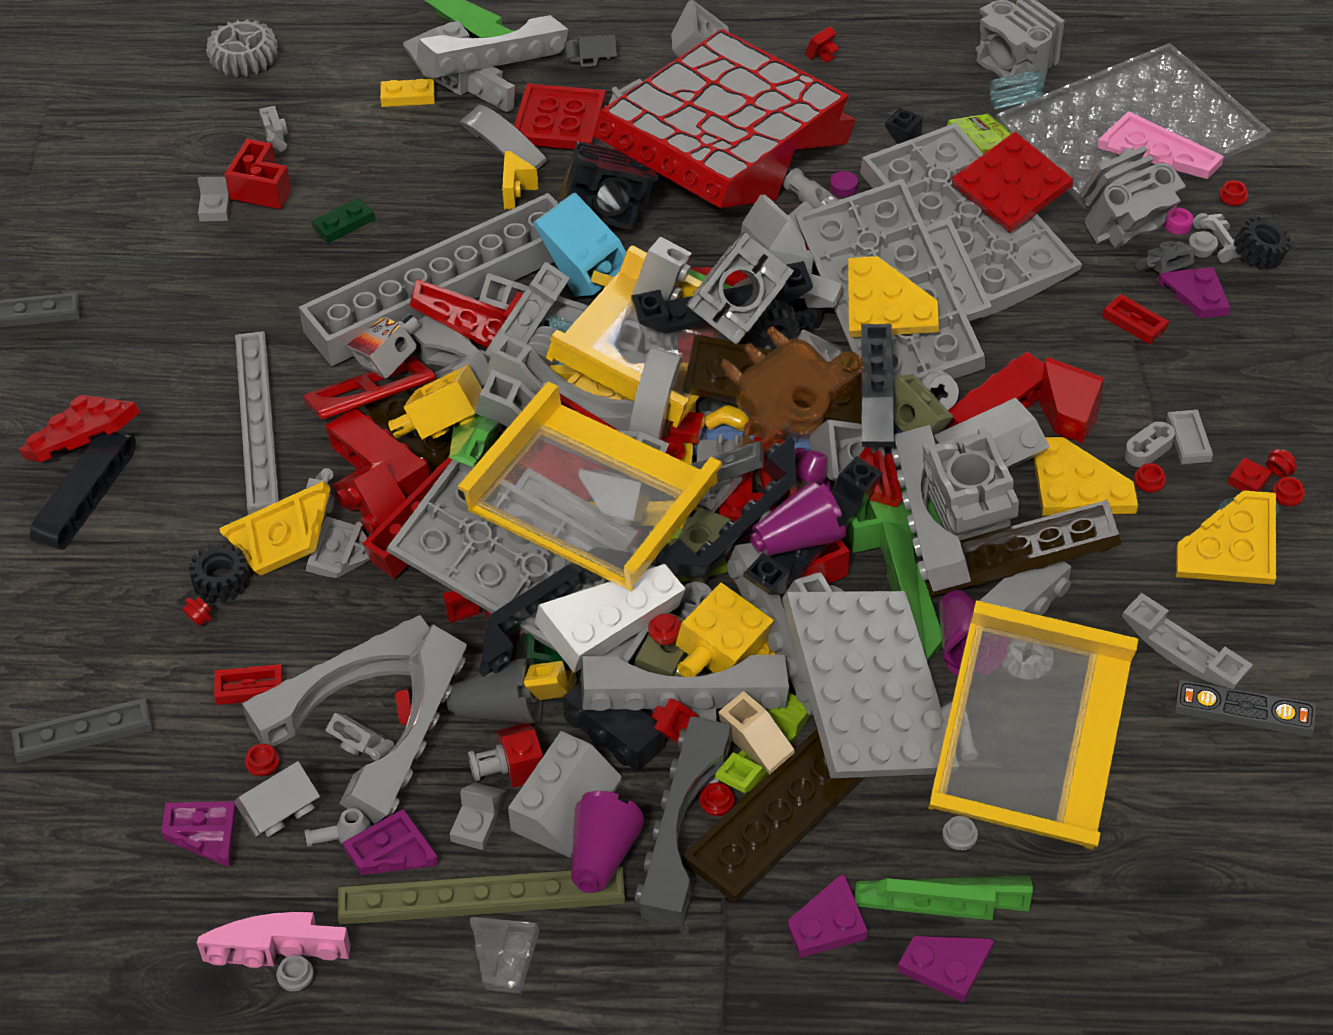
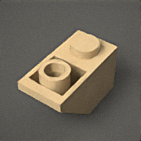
(756, 732)

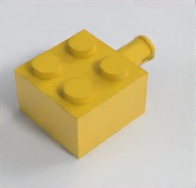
(440, 405)
(721, 632)

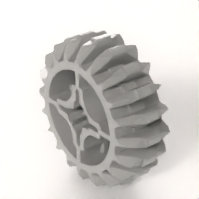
(242, 48)

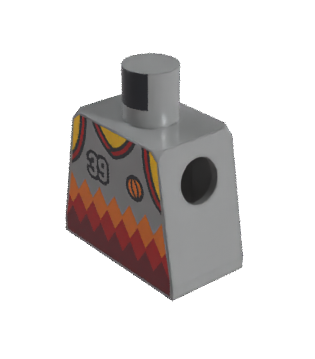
(385, 345)

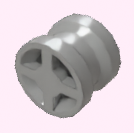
(694, 593)

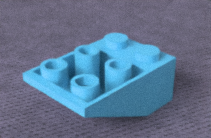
(580, 244)

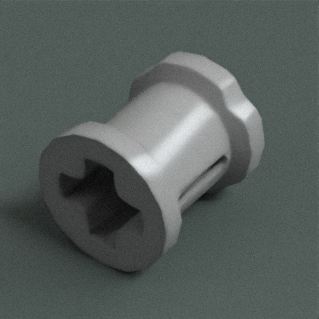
(488, 762)

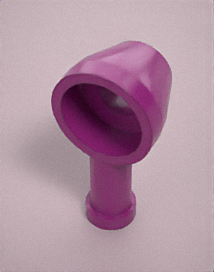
(810, 465)

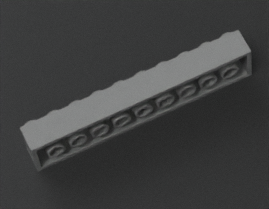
(499, 246)

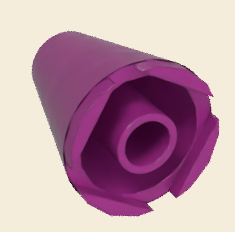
(800, 522)
(955, 618)
(602, 838)

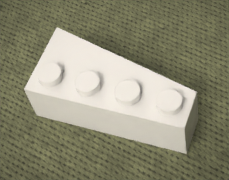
(606, 614)

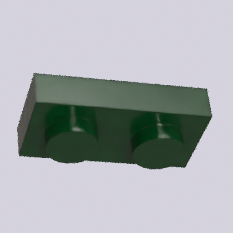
(343, 220)

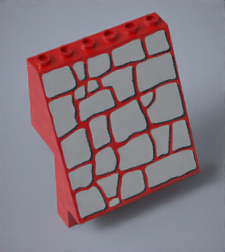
(725, 120)

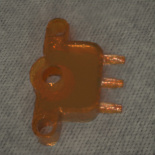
(784, 376)

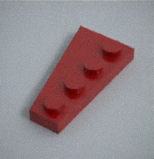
(461, 313)

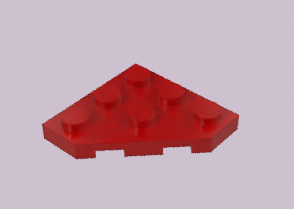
(76, 424)

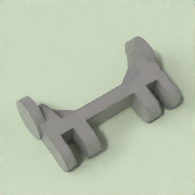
(1219, 227)

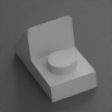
(214, 199)
(477, 815)

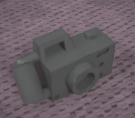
(591, 47)
(1167, 257)

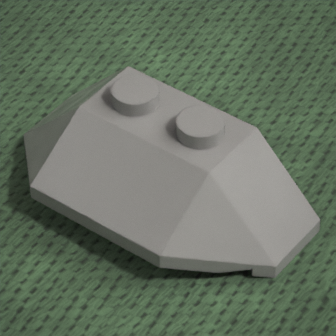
(776, 233)

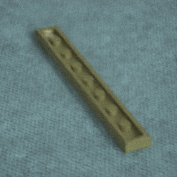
(471, 897)

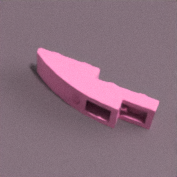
(262, 937)

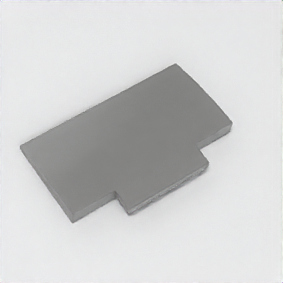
(933, 257)
(1006, 263)
(481, 557)

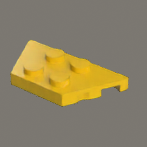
(280, 530)

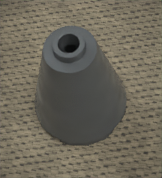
(497, 696)

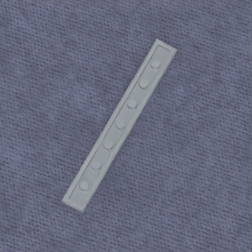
(256, 421)

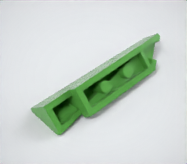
(472, 17)
(473, 440)
(905, 576)
(948, 896)

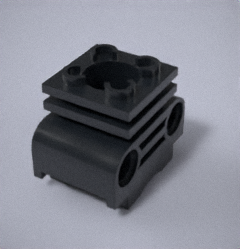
(609, 184)

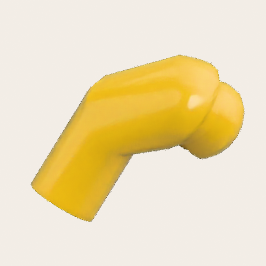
(727, 415)

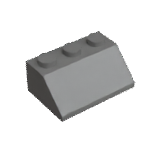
(1012, 429)
(549, 796)

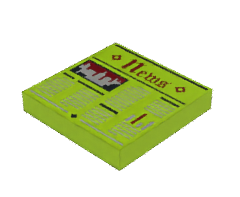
(982, 130)

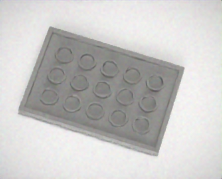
(867, 682)

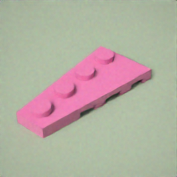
(1161, 144)

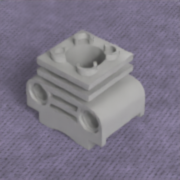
(1019, 38)
(1129, 196)
(767, 277)
(970, 485)

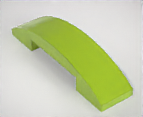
(741, 770)

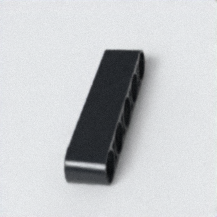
(82, 489)

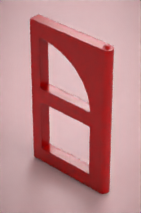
(325, 406)

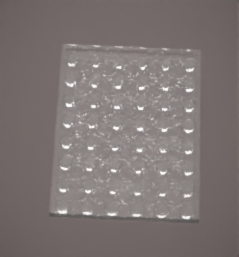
(1155, 86)

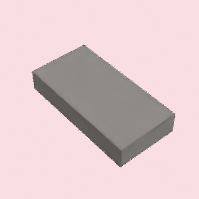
(1190, 437)

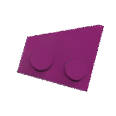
(1198, 290)
(201, 828)
(390, 846)
(827, 921)
(946, 963)

